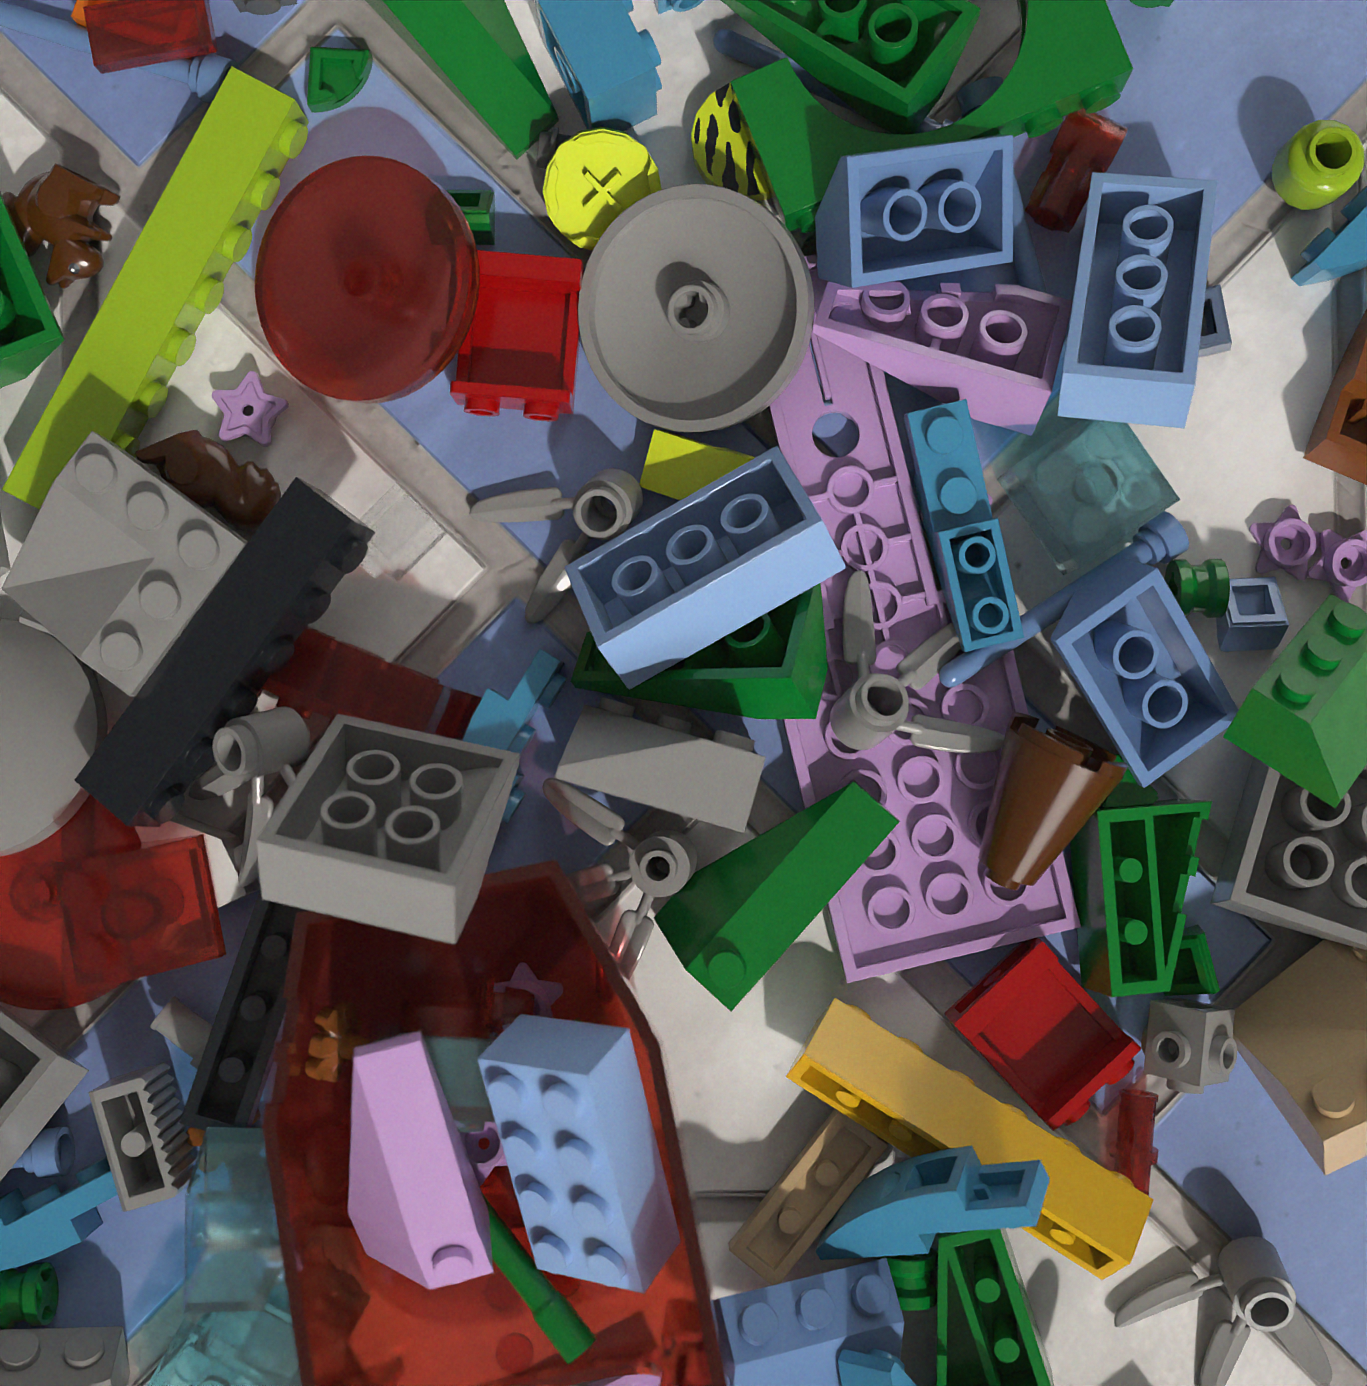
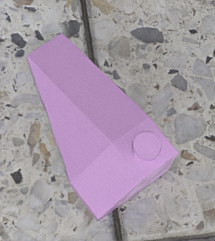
(955, 343)
(410, 1172)

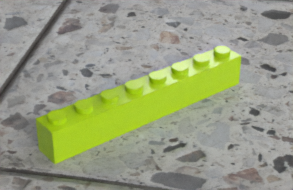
(168, 280)

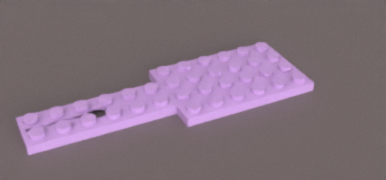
(923, 886)

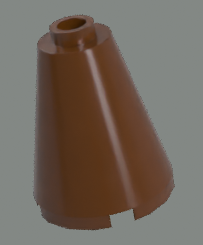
(1042, 798)

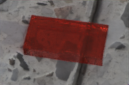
(148, 32)

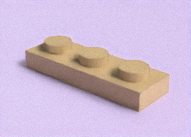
(806, 1197)

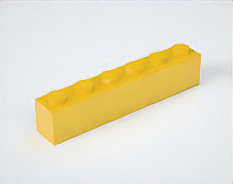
(926, 1108)

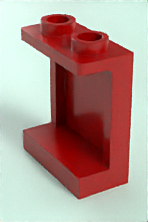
(522, 337)
(1043, 1033)

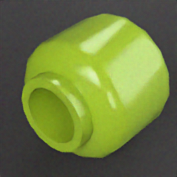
(1318, 164)

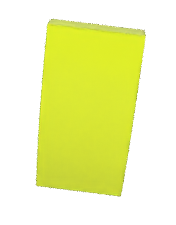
(682, 465)

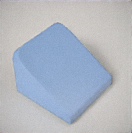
(1253, 616)

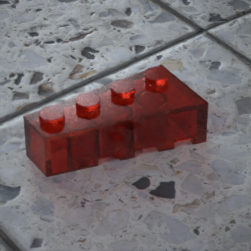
(357, 683)

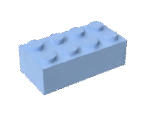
(1138, 300)
(703, 568)
(581, 1150)

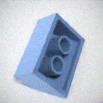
(917, 212)
(1142, 669)
(800, 1326)

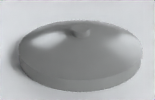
(696, 308)
(48, 732)

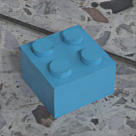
(602, 60)

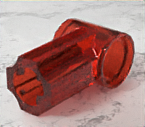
(1081, 147)

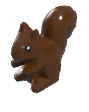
(61, 210)
(212, 477)

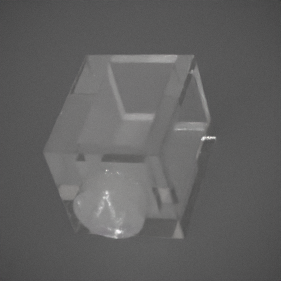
(402, 534)

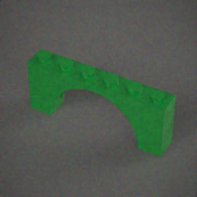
(1064, 63)

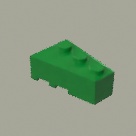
(1131, 892)
(985, 1315)

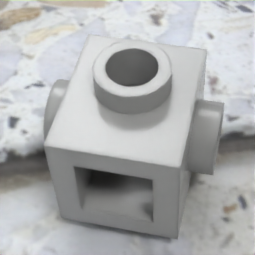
(1189, 1044)

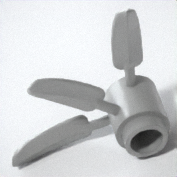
(591, 513)
(880, 702)
(247, 751)
(602, 880)
(1260, 1298)

